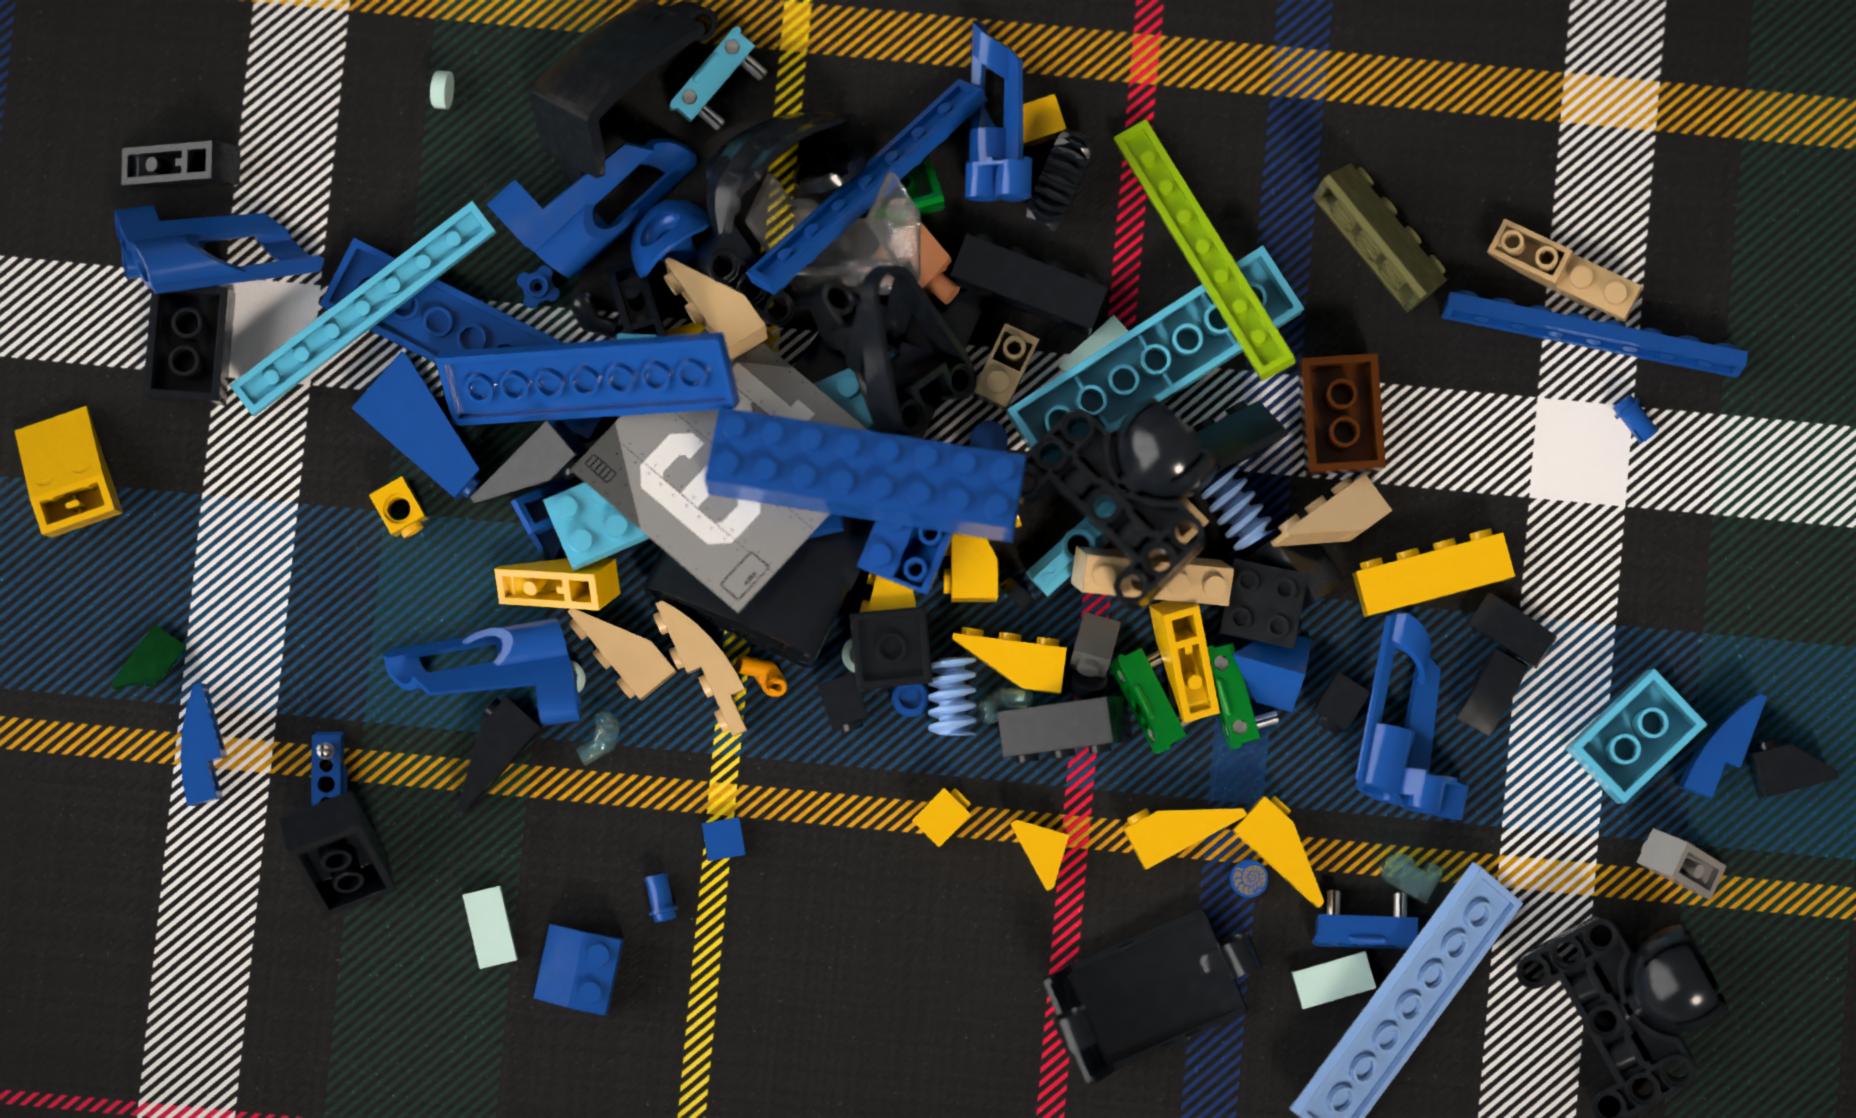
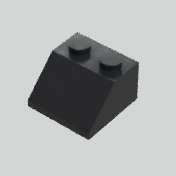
(1240, 434)

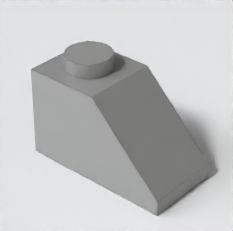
(1681, 863)

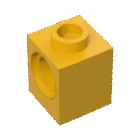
(1041, 121)
(391, 493)
(943, 815)

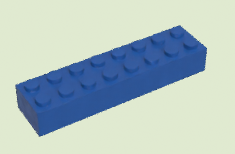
(865, 474)

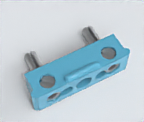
(712, 75)

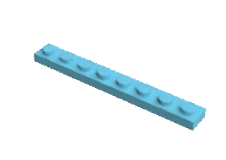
(363, 309)

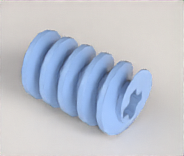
(1236, 508)
(952, 696)

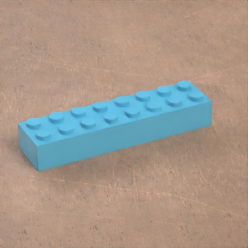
(1151, 359)

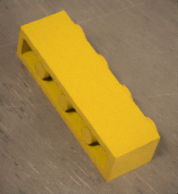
(1433, 574)

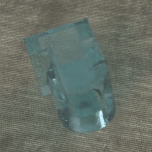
(1403, 874)

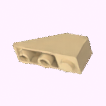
(717, 308)
(1339, 519)
(633, 657)

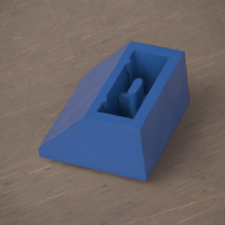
(905, 555)

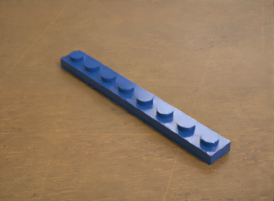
(859, 194)
(1607, 336)

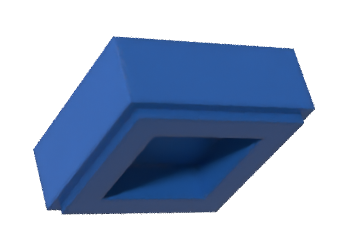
(723, 839)

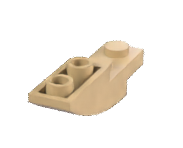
(1564, 271)
(698, 651)

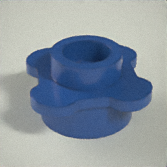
(547, 292)

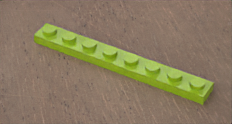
(1204, 250)

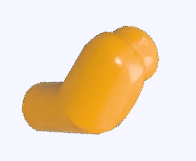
(765, 673)

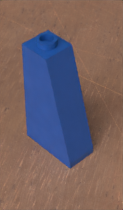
(415, 423)

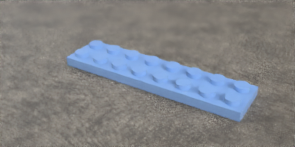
(1410, 999)

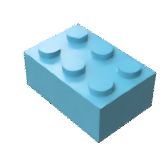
(1635, 736)

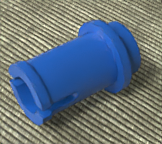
(1635, 418)
(660, 898)

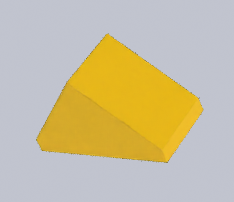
(1043, 848)

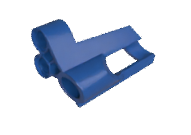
(996, 153)
(568, 229)
(173, 256)
(527, 656)
(1398, 759)

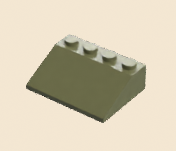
(1378, 236)

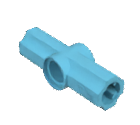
(1058, 562)

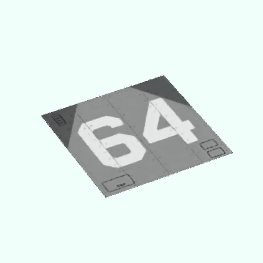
(657, 472)

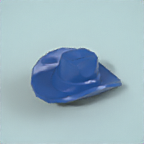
(666, 233)

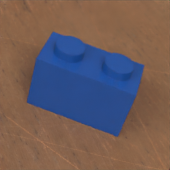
(578, 969)

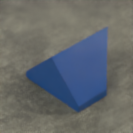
(537, 521)
(1274, 671)

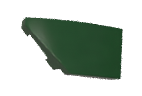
(150, 660)

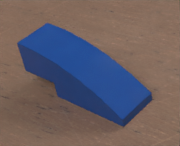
(200, 747)
(1722, 747)

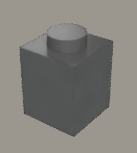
(1094, 645)

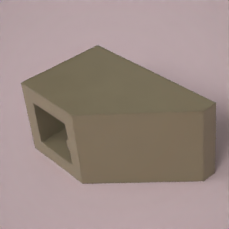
(1005, 367)

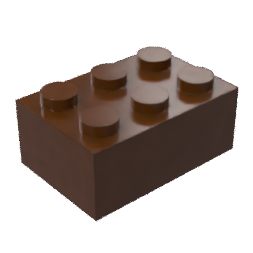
(1341, 414)

